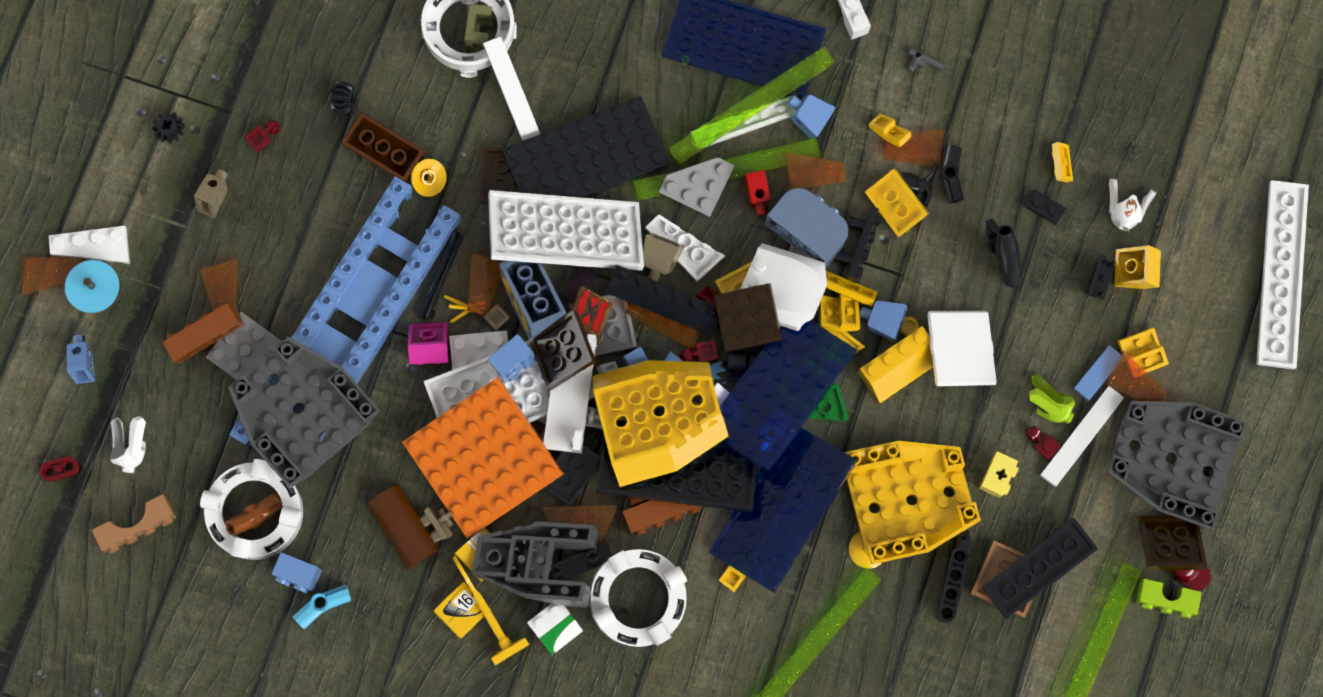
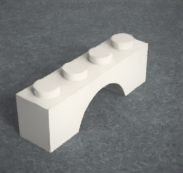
(854, 18)

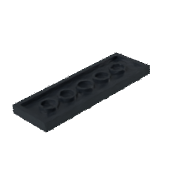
(1039, 568)

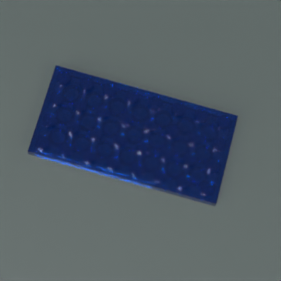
(740, 41)
(782, 391)
(784, 511)

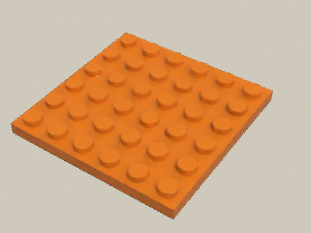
(482, 457)

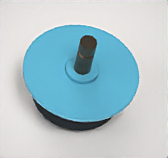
(92, 286)

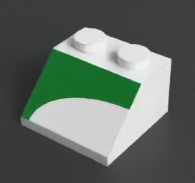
(554, 627)

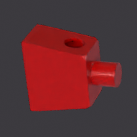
(754, 183)

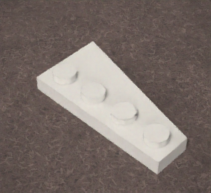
(97, 244)
(696, 256)

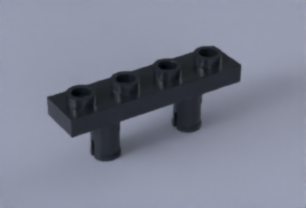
(862, 253)
(580, 563)

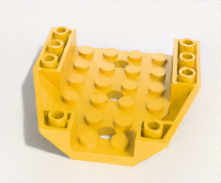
(653, 443)
(904, 469)

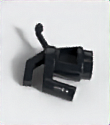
(919, 184)

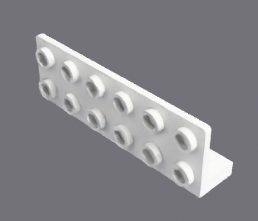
(569, 410)

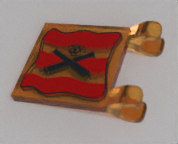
(592, 311)

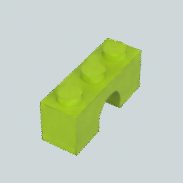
(1151, 596)

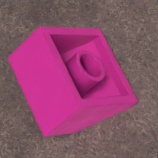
(428, 343)

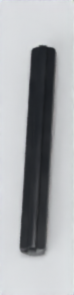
(440, 276)

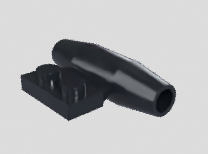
(1006, 249)

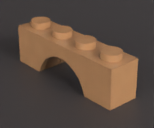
(157, 513)

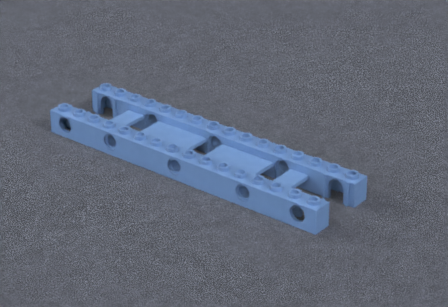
(369, 291)

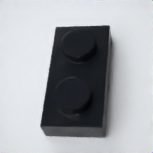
(1044, 207)

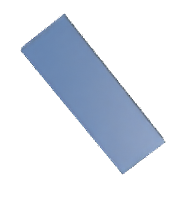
(1097, 373)

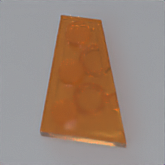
(919, 149)
(813, 171)
(46, 272)
(222, 283)
(484, 283)
(1135, 381)

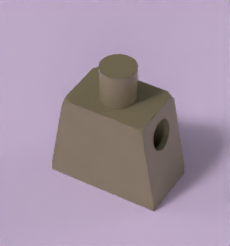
(211, 193)
(660, 255)

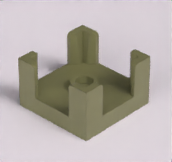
(477, 16)

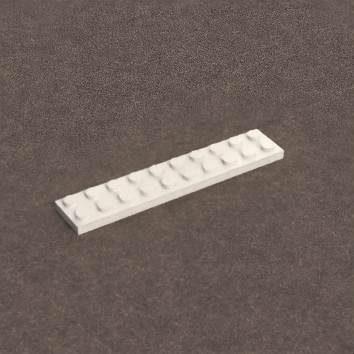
(1282, 275)

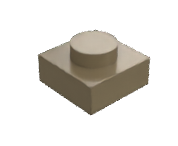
(496, 317)

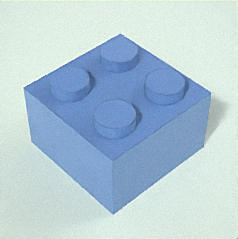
(512, 359)
(297, 572)

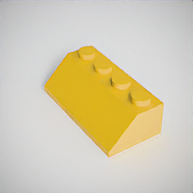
(898, 365)

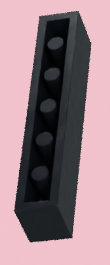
(663, 300)

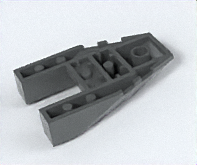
(523, 560)

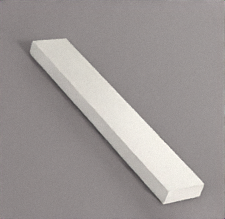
(511, 88)
(776, 112)
(1081, 436)

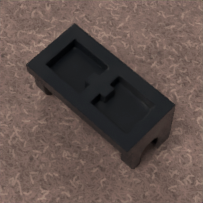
(1100, 277)

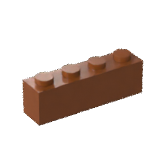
(203, 332)
(654, 515)

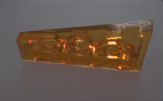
(673, 329)

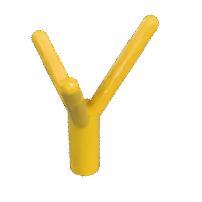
(461, 305)

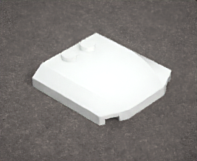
(795, 283)

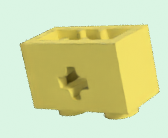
(990, 481)

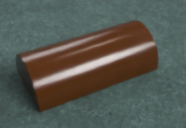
(383, 147)
(403, 527)

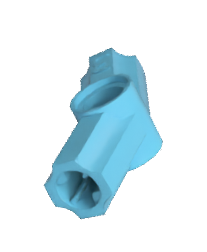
(333, 598)

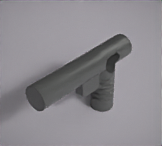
(922, 60)

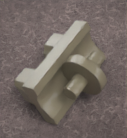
(440, 521)

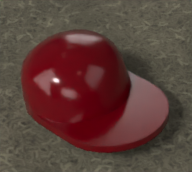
(1193, 579)

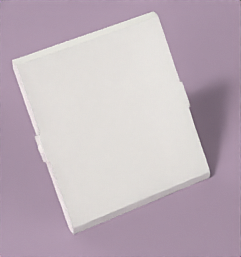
(961, 348)

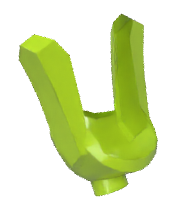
(1053, 405)

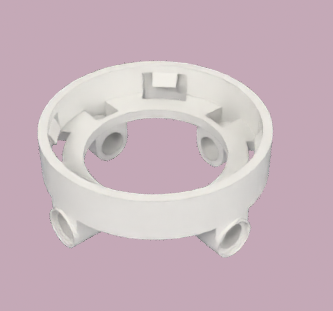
(466, 63)
(289, 520)
(604, 617)

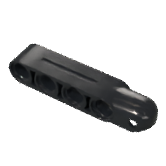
(961, 546)

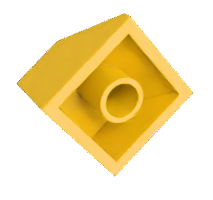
(1137, 267)

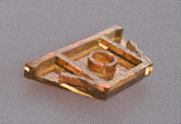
(589, 515)

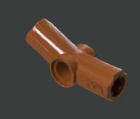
(253, 515)

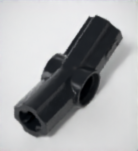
(951, 163)

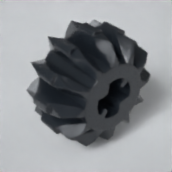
(342, 97)
(161, 130)

